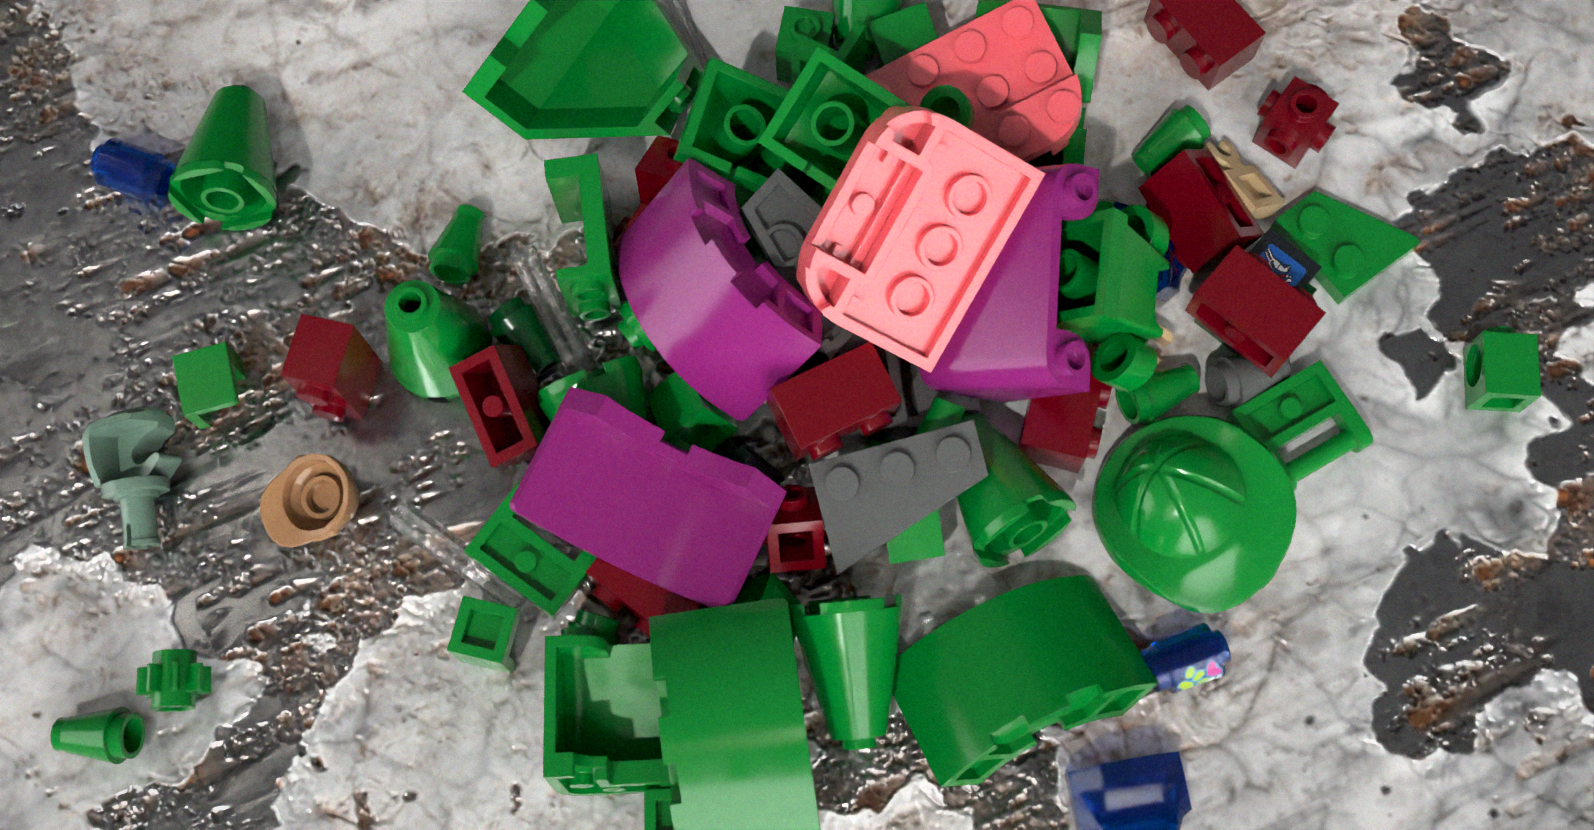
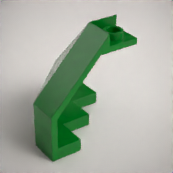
(588, 71)

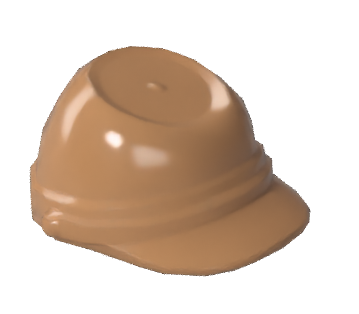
(309, 500)

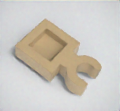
(1247, 180)

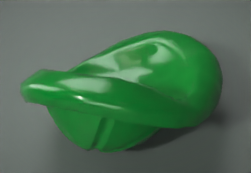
(1195, 511)

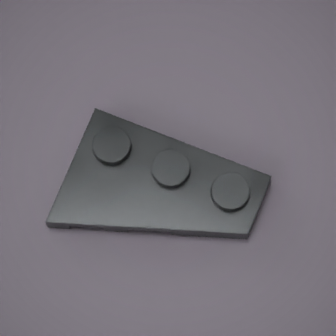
(779, 222)
(892, 486)

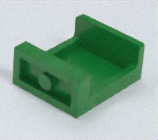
(582, 195)

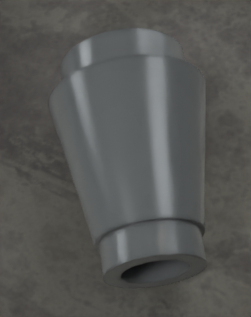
(1237, 380)

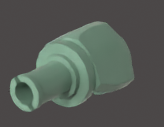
(129, 469)

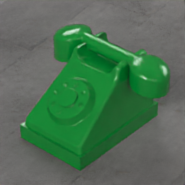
(833, 109)
(724, 134)
(1111, 290)

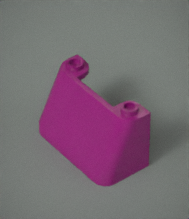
(1010, 335)

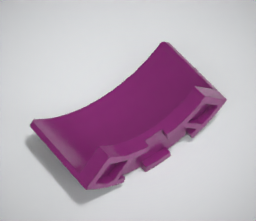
(705, 298)
(645, 503)

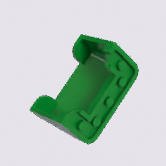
(600, 717)

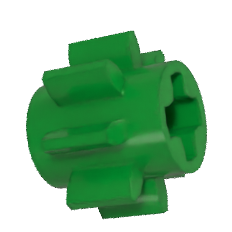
(173, 680)

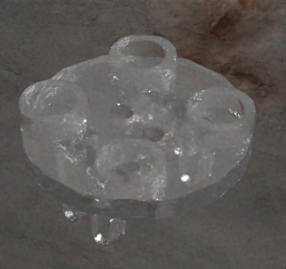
(956, 574)

